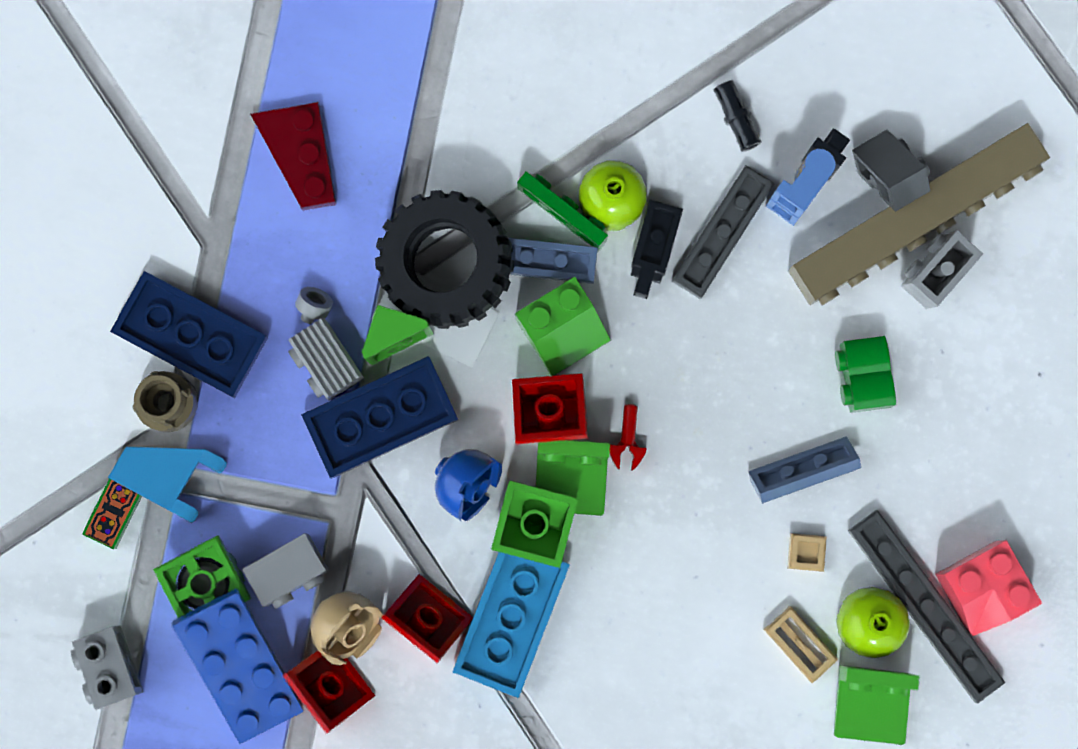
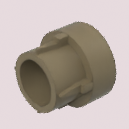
(147, 398)

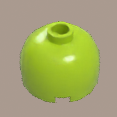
(614, 209)
(857, 625)

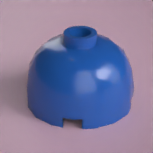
(464, 481)

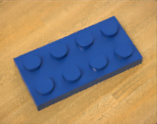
(237, 666)

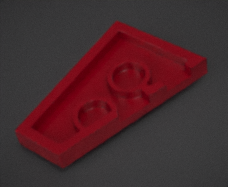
(300, 151)

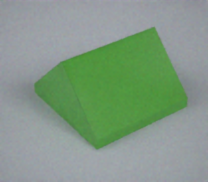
(392, 333)
(534, 524)

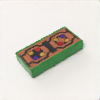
(112, 514)

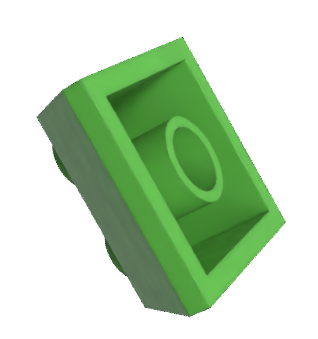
(562, 326)

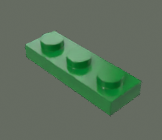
(563, 210)

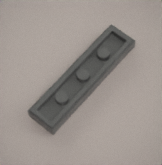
(723, 232)

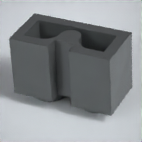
(892, 169)

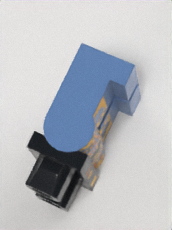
(816, 168)

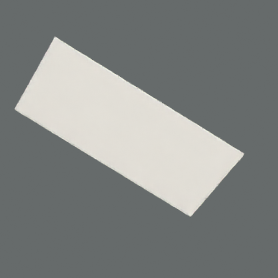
(458, 343)

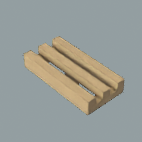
(780, 622)

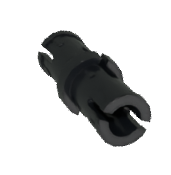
(737, 115)

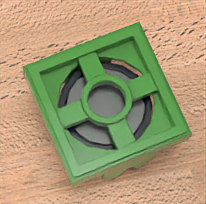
(200, 578)

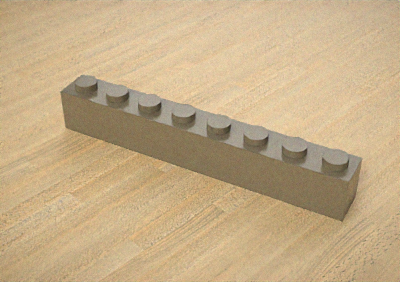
(890, 231)

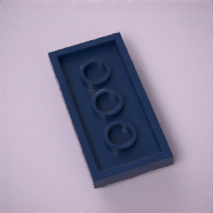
(189, 334)
(379, 417)

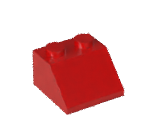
(549, 408)

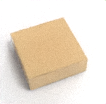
(806, 552)

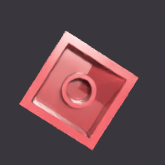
(988, 588)

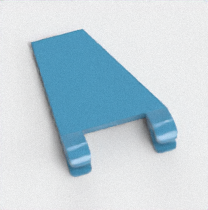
(163, 474)

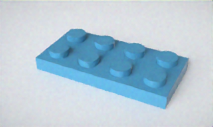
(509, 623)

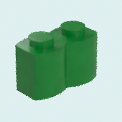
(866, 374)

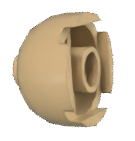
(345, 626)

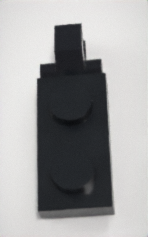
(654, 245)

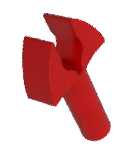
(628, 439)

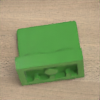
(575, 471)
(873, 704)

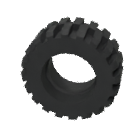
(409, 231)

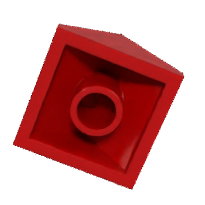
(427, 618)
(328, 689)

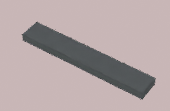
(926, 606)

